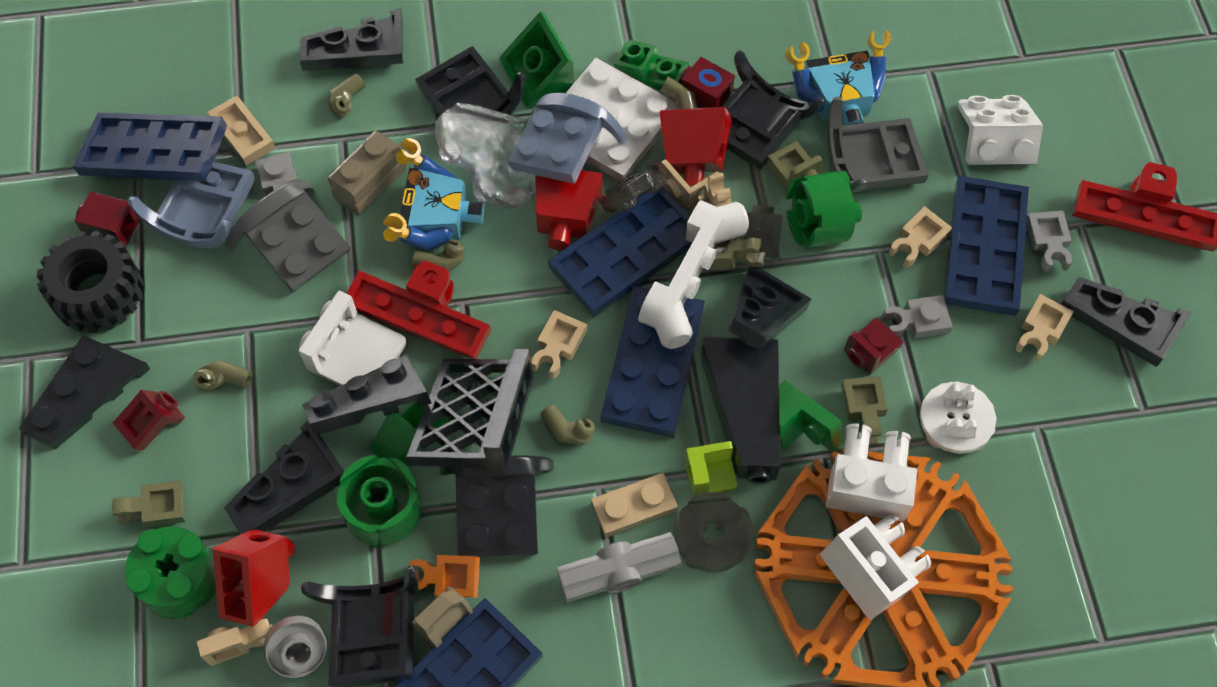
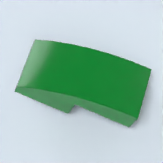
(646, 65)

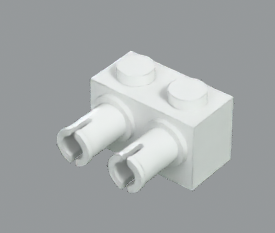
(872, 485)
(871, 567)

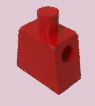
(695, 140)
(567, 207)
(251, 575)

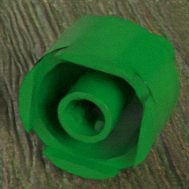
(822, 209)
(383, 521)
(153, 576)

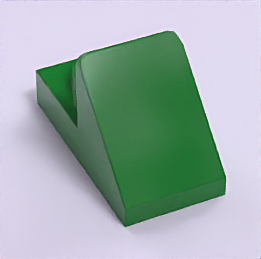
(803, 415)
(398, 433)

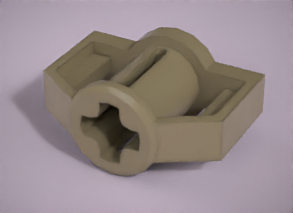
(441, 617)

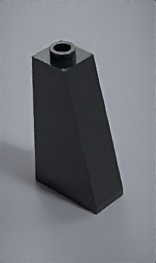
(747, 403)

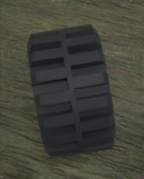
(79, 259)

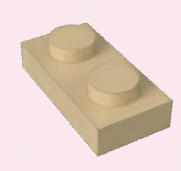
(243, 131)
(634, 505)

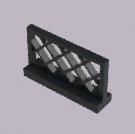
(502, 413)

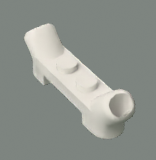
(664, 304)

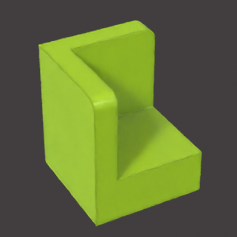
(710, 468)

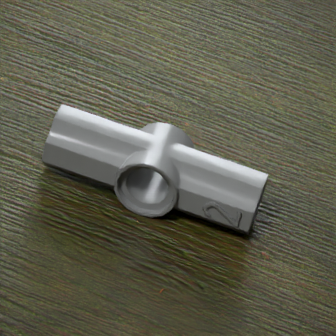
(619, 567)

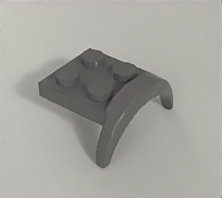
(874, 152)
(290, 234)

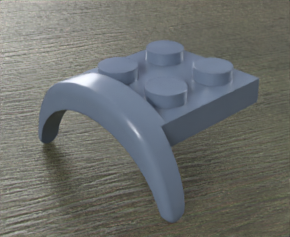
(561, 136)
(199, 211)

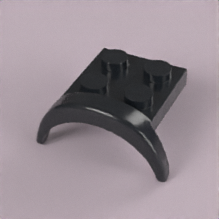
(469, 81)
(762, 115)
(498, 513)
(369, 630)

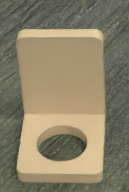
(680, 190)

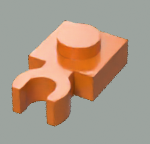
(451, 571)

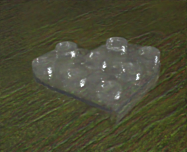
(482, 145)

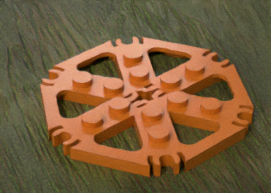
(910, 616)

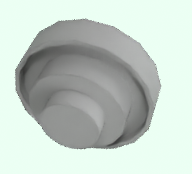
(295, 646)

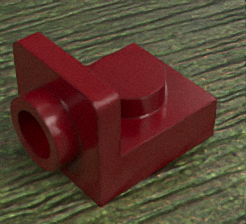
(872, 346)
(147, 417)

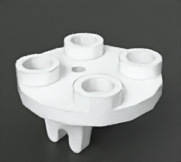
(957, 433)

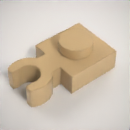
(715, 191)
(920, 234)
(1044, 325)
(558, 339)
(230, 642)

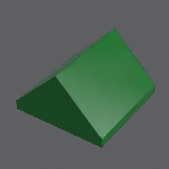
(541, 60)

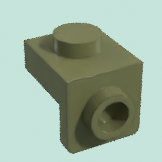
(793, 163)

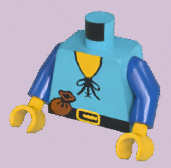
(850, 76)
(431, 204)

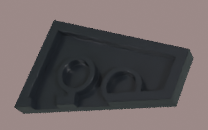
(360, 46)
(765, 308)
(1128, 322)
(78, 389)
(376, 391)
(290, 483)

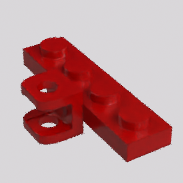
(1148, 209)
(421, 309)

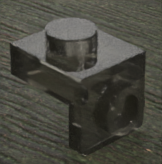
(765, 226)

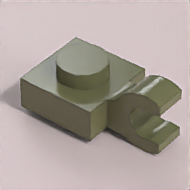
(738, 250)
(865, 401)
(156, 506)

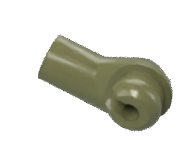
(341, 95)
(682, 95)
(447, 258)
(220, 373)
(567, 432)

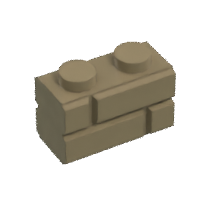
(366, 173)

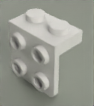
(1001, 130)
(347, 342)

